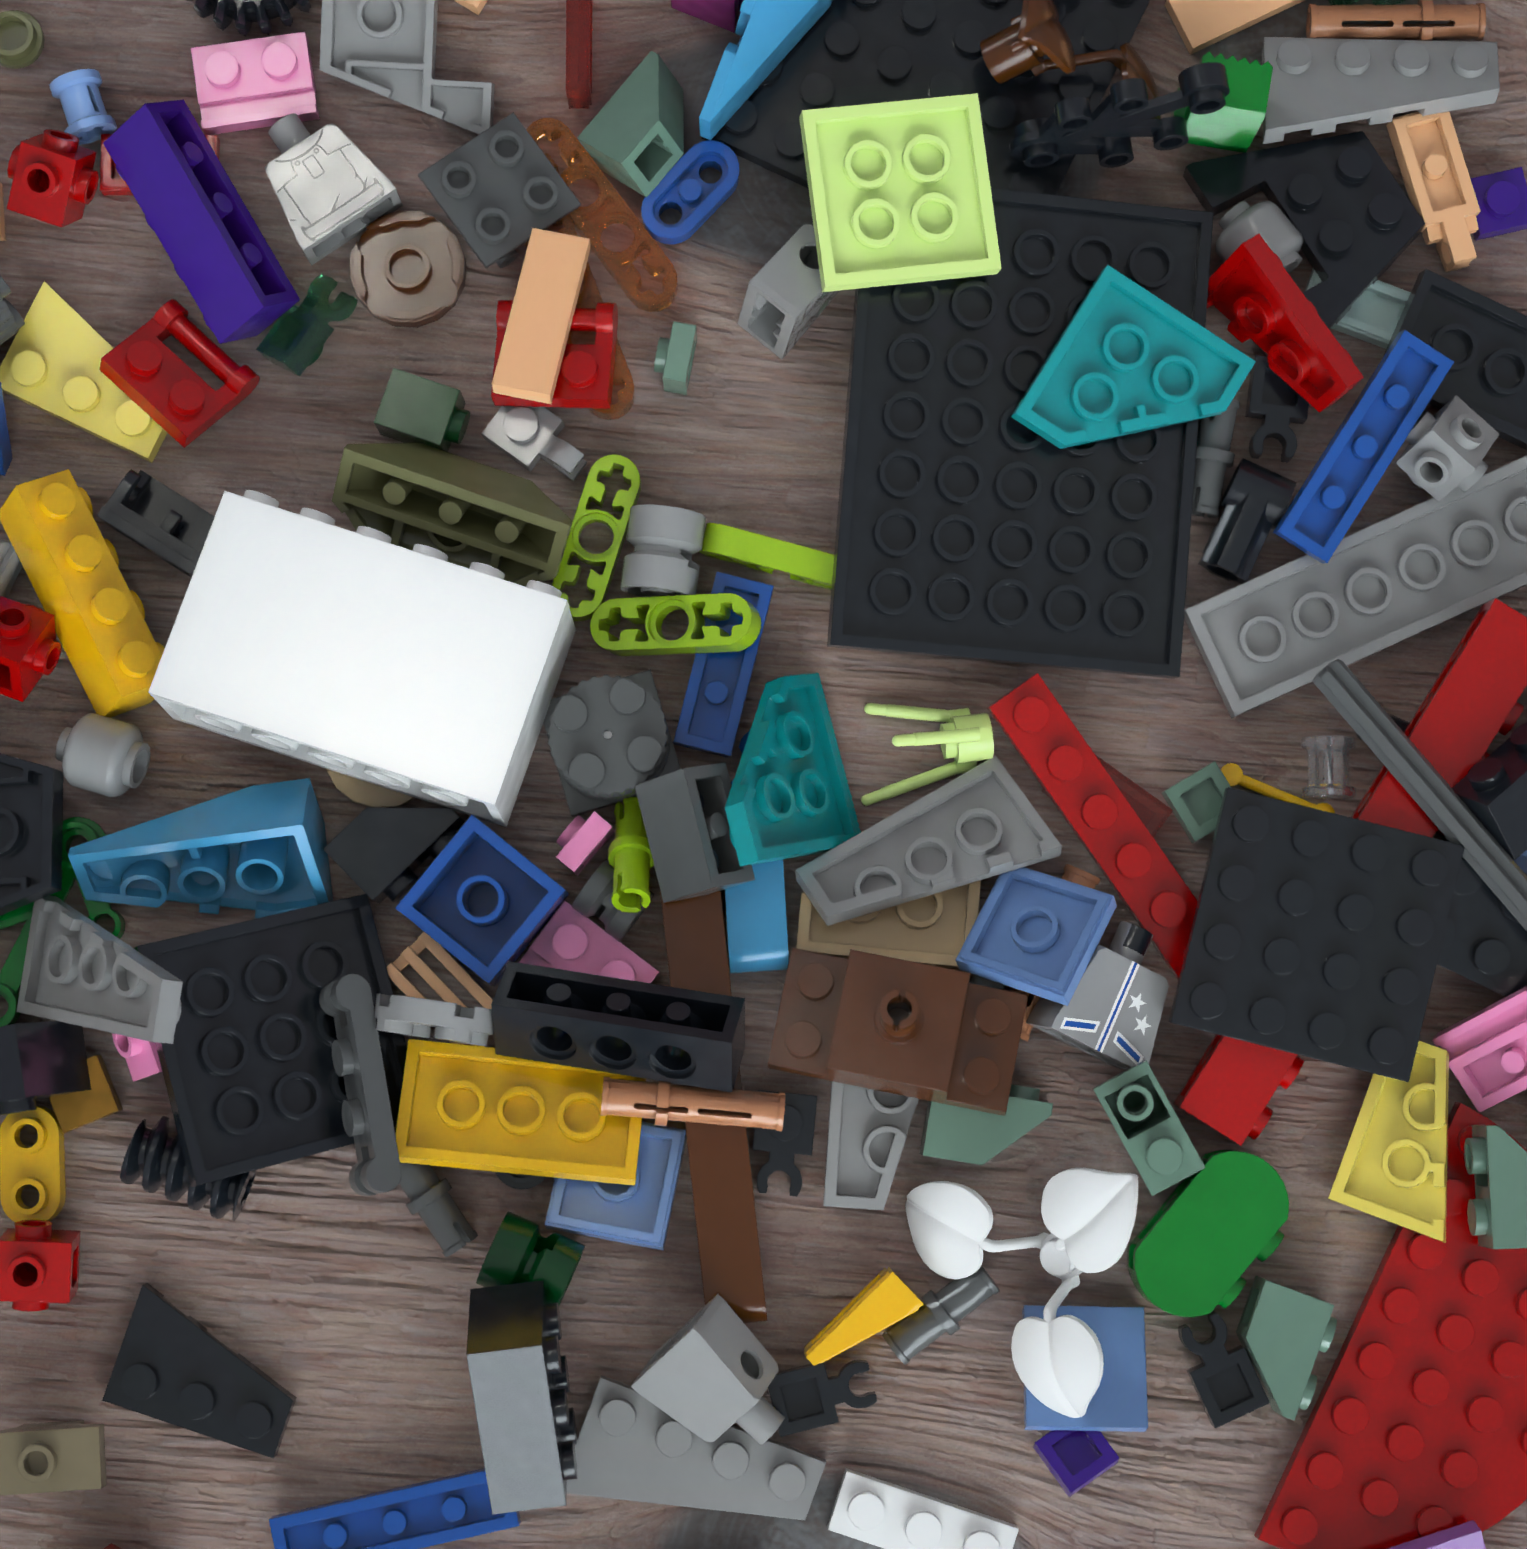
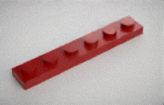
(1099, 815)

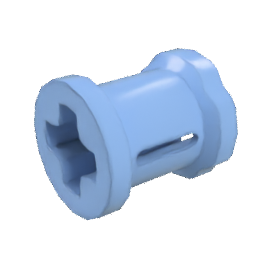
(83, 105)

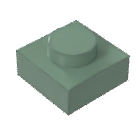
(676, 357)
(1198, 801)

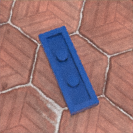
(721, 679)

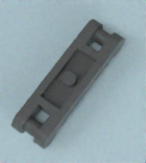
(367, 1107)

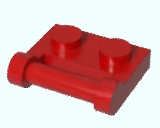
(585, 370)
(166, 385)

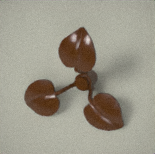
(1040, 33)

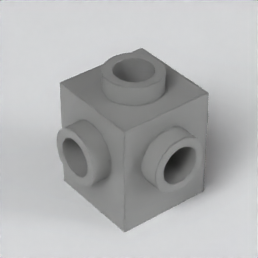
(1447, 449)

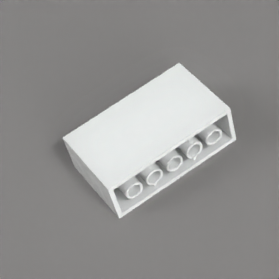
(365, 656)

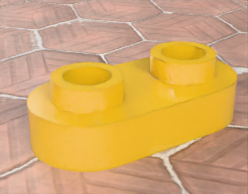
(36, 1165)

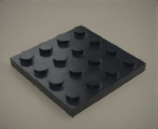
(1317, 934)
(255, 1047)

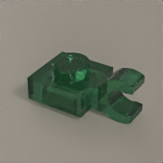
(302, 330)

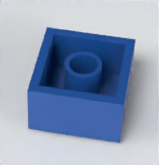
(482, 900)

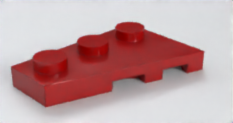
(1278, 317)

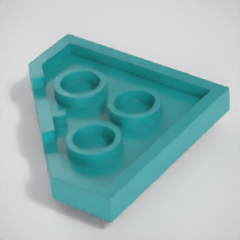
(1129, 369)
(791, 779)

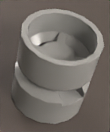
(663, 551)

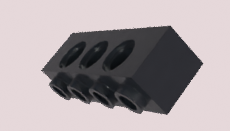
(619, 1026)

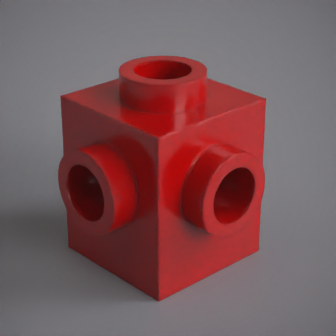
(52, 178)
(26, 647)
(55, 1262)

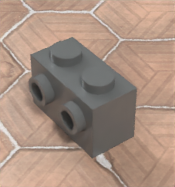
(689, 835)

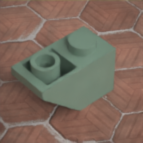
(639, 128)
(1149, 1127)
(978, 1135)
(1500, 1188)
(1282, 1339)

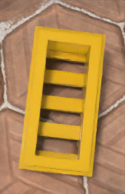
(874, 1308)

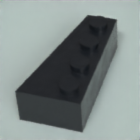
(40, 1063)

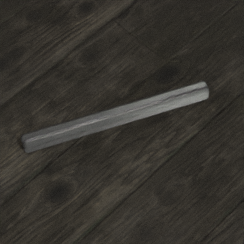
(1425, 786)

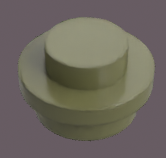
(19, 39)

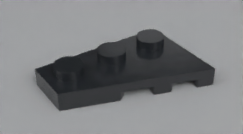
(194, 1381)

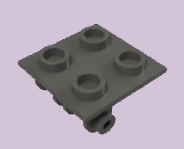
(499, 191)

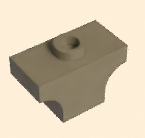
(52, 1457)

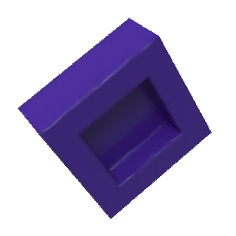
(1501, 203)
(1075, 1457)

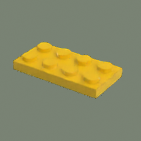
(511, 1116)

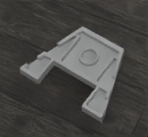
(393, 54)

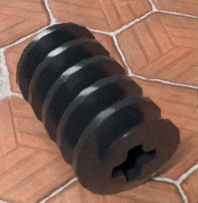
(163, 1162)

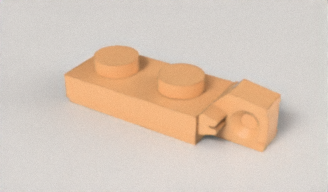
(1437, 184)

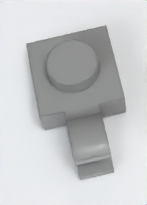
(531, 435)

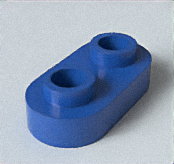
(689, 194)

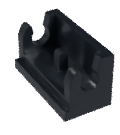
(158, 520)

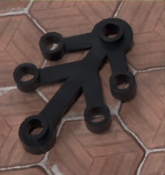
(1118, 118)

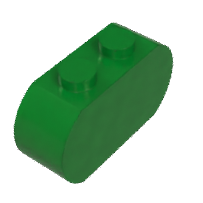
(1209, 1234)

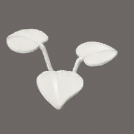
(1089, 1229)

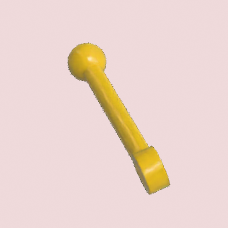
(1235, 776)

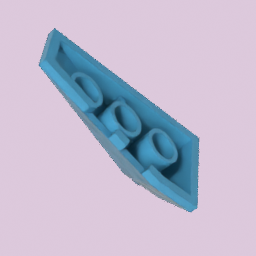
(767, 35)
(233, 851)

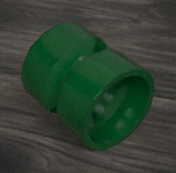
(524, 1255)

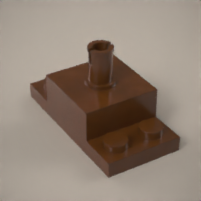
(898, 1029)

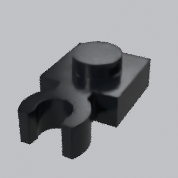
(1277, 406)
(794, 1139)
(1224, 1378)
(810, 1396)

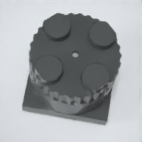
(608, 740)

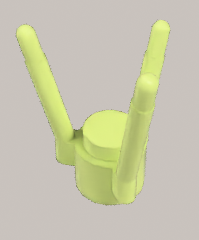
(961, 737)

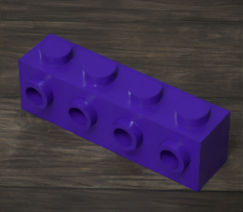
(201, 220)

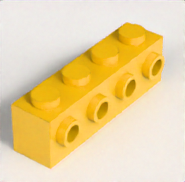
(84, 590)

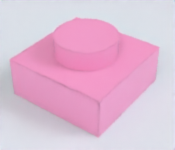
(582, 841)

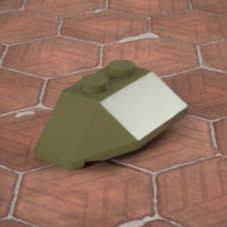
(454, 507)

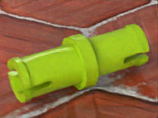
(630, 858)

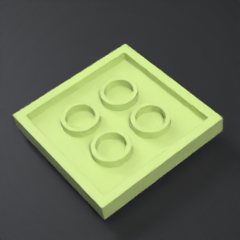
(900, 192)

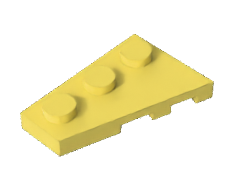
(57, 371)
(1400, 1148)

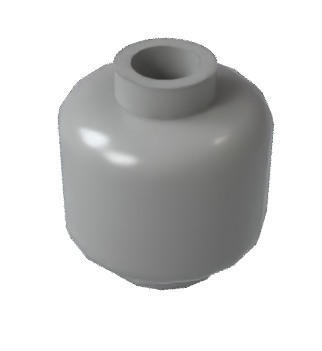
(1264, 219)
(103, 755)

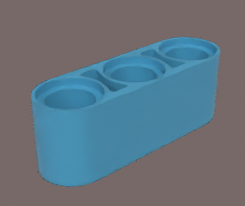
(758, 921)

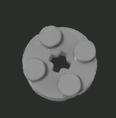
(417, 1015)

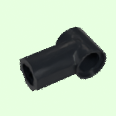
(1251, 508)

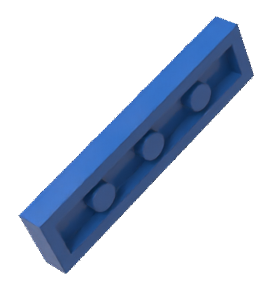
(1363, 446)
(397, 1517)

